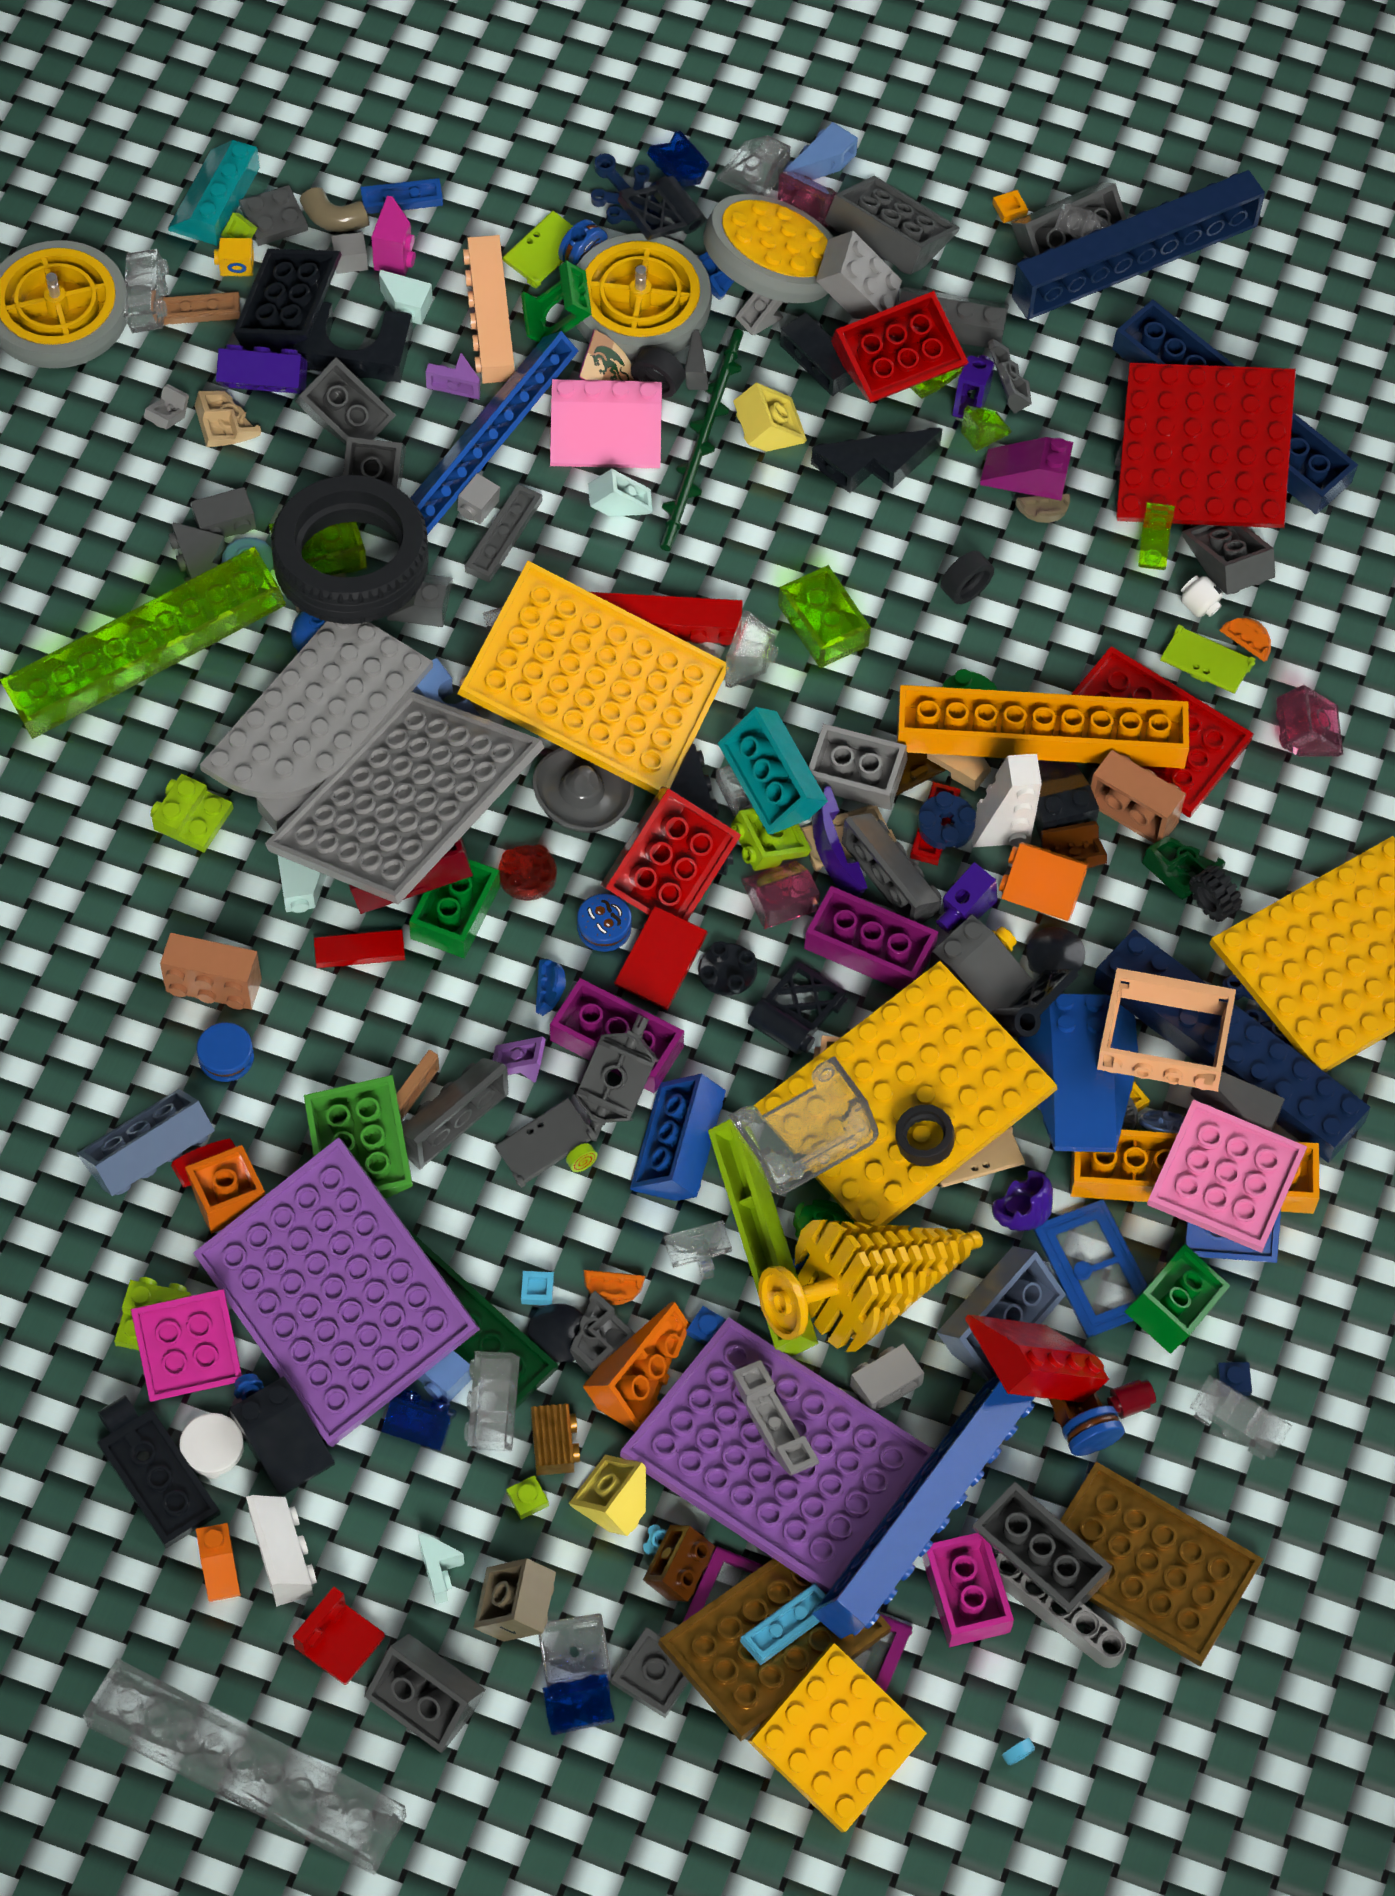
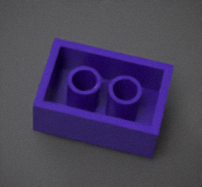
(261, 369)

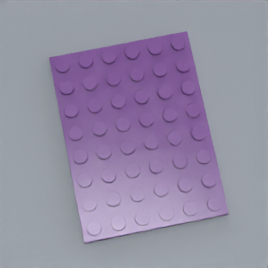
(336, 1291)
(715, 1458)

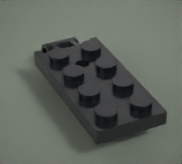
(162, 1484)

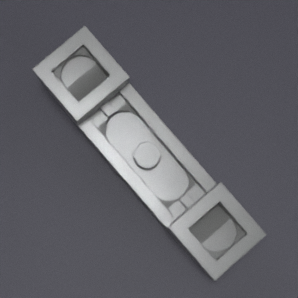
(772, 1420)

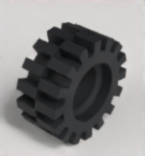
(1215, 893)

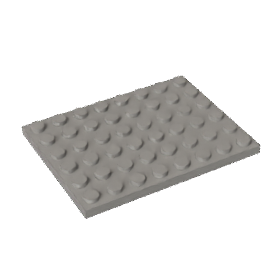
(404, 797)

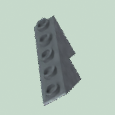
(197, 549)

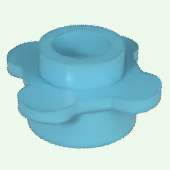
(655, 1534)

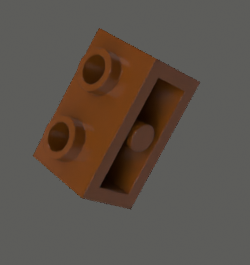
(679, 1563)

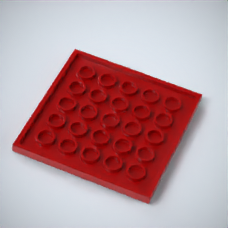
(1207, 443)

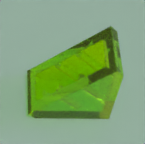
(983, 427)

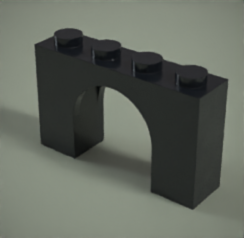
(380, 360)

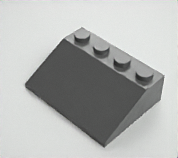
(891, 224)

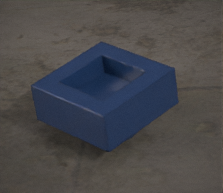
(1236, 1376)

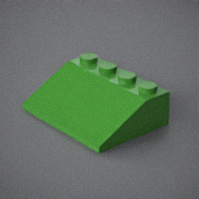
(370, 1126)

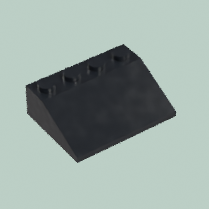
(285, 298)

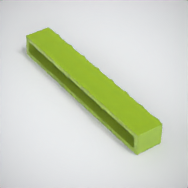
(756, 1219)

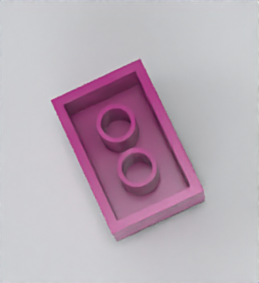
(967, 1589)

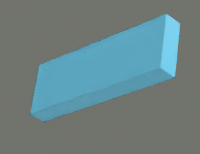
(783, 1625)

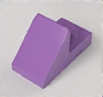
(457, 381)
(521, 1056)

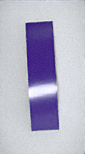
(845, 875)

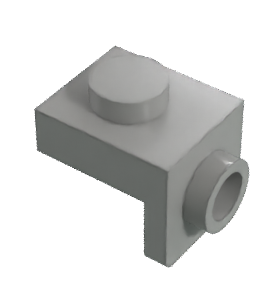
(169, 408)

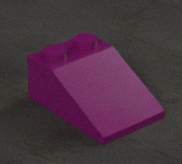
(1029, 467)

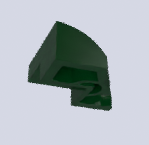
(1176, 864)

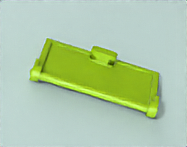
(539, 256)
(1224, 666)

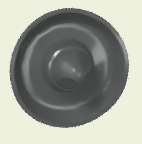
(579, 792)

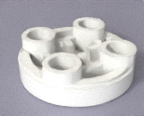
(212, 1444)

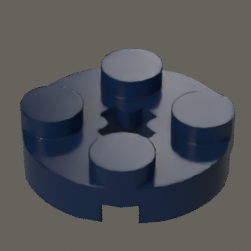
(946, 806)

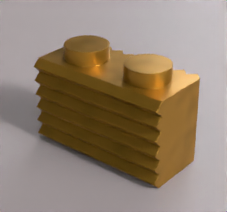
(553, 1439)

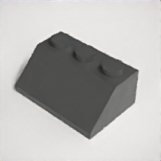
(424, 1692)

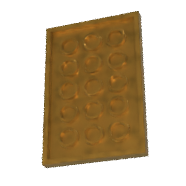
(1167, 1568)
(724, 1671)

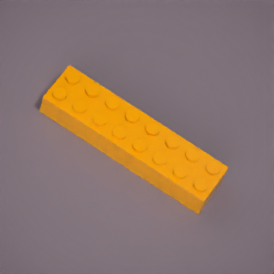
(1140, 1157)

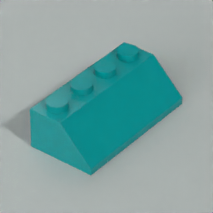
(216, 192)
(772, 770)

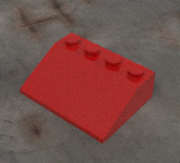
(899, 347)
(670, 857)
(1037, 1359)

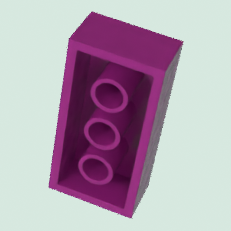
(870, 939)
(595, 1012)

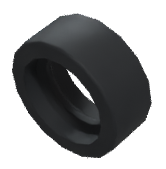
(664, 363)
(967, 577)
(925, 1113)

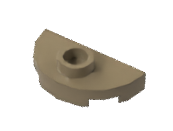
(1043, 509)

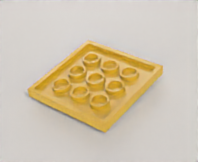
(837, 1737)

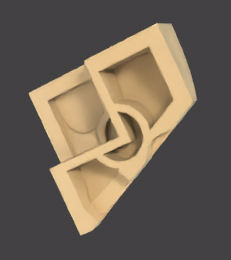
(223, 420)
(964, 769)

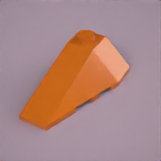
(633, 1375)

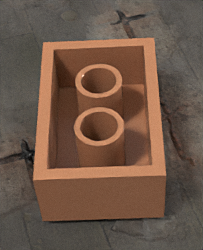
(1137, 797)
(210, 971)

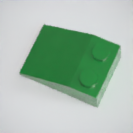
(1177, 1299)

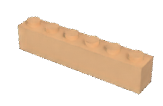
(490, 309)

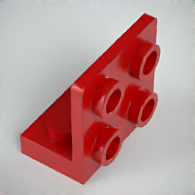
(337, 1637)

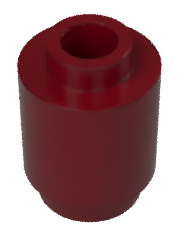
(1132, 1398)

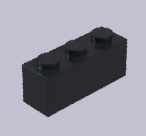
(814, 351)

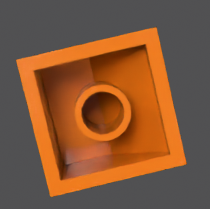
(224, 1187)

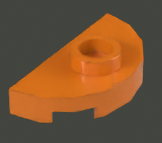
(1249, 635)
(614, 1287)

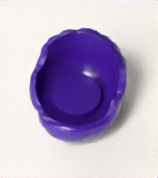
(1025, 1203)

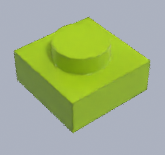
(238, 227)
(527, 1497)

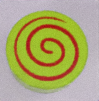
(581, 1157)

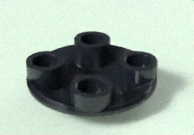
(1055, 949)
(727, 969)
(555, 1329)

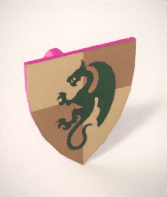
(605, 360)

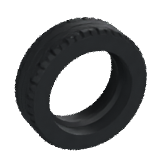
(342, 501)

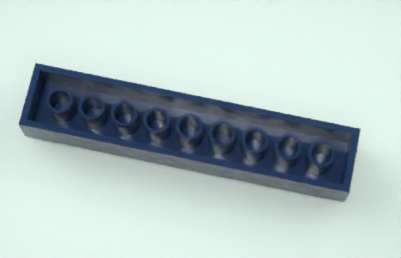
(1137, 244)
(1315, 465)
(1314, 1103)

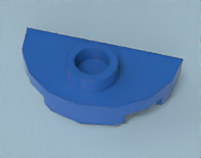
(550, 985)

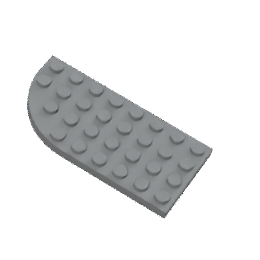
(317, 712)

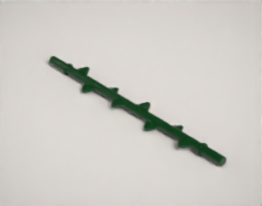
(701, 447)

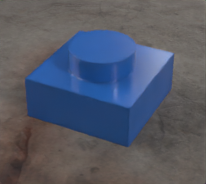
(705, 1325)

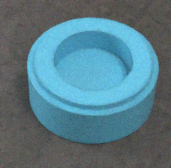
(1018, 1752)

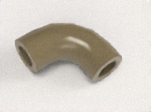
(331, 216)

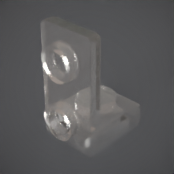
(1079, 221)

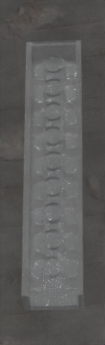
(245, 1766)

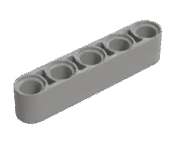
(1066, 1623)

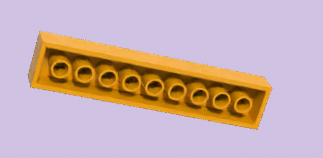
(1042, 724)

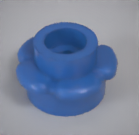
(247, 1385)

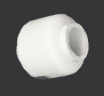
(1201, 596)

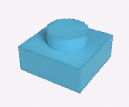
(537, 1288)

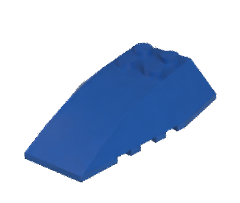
(1089, 1102)

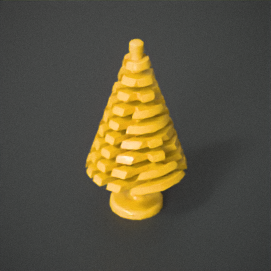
(862, 1277)

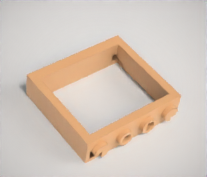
(1171, 993)

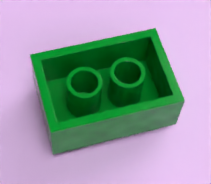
(454, 913)

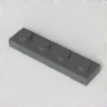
(503, 533)

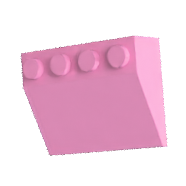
(606, 423)

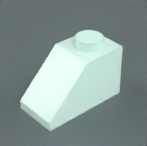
(406, 295)
(619, 495)

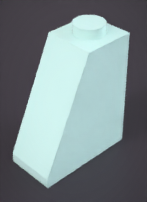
(299, 885)

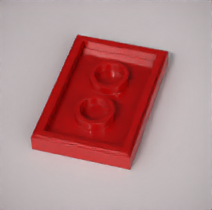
(661, 958)

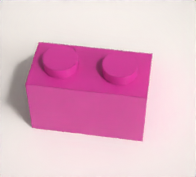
(393, 240)

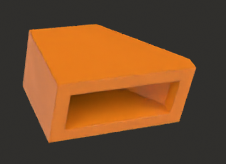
(218, 1562)

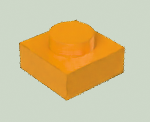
(1010, 206)

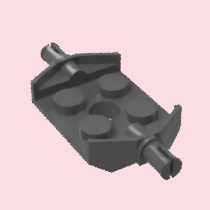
(634, 1061)

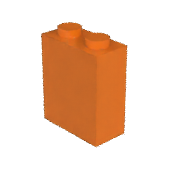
(1043, 880)

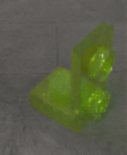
(1155, 536)

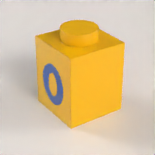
(235, 257)

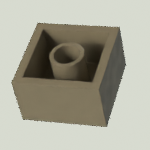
(515, 1600)

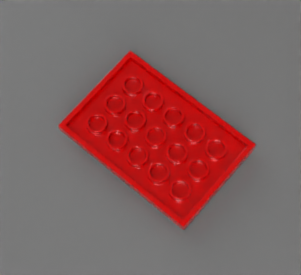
(1213, 737)

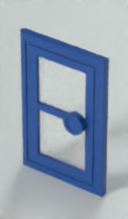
(1092, 1266)

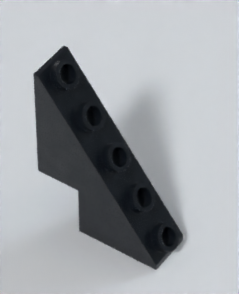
(885, 457)
(695, 788)

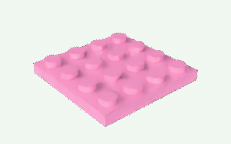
(1227, 1176)

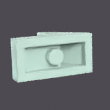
(437, 1558)

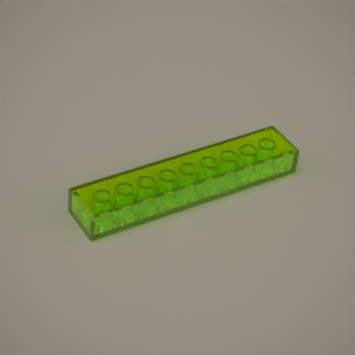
(143, 642)

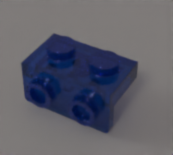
(680, 160)
(419, 1419)
(578, 1704)

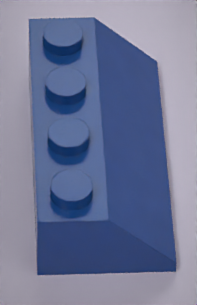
(678, 1138)

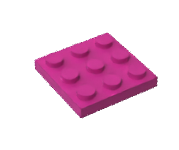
(186, 1345)

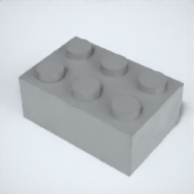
(857, 276)
(858, 766)

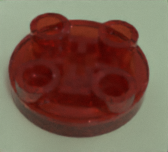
(527, 872)

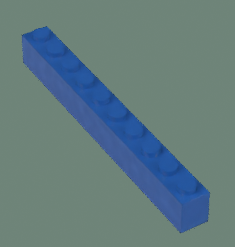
(492, 427)

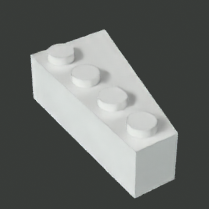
(1010, 804)

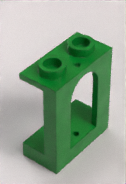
(571, 289)

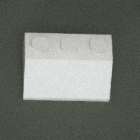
(281, 1548)

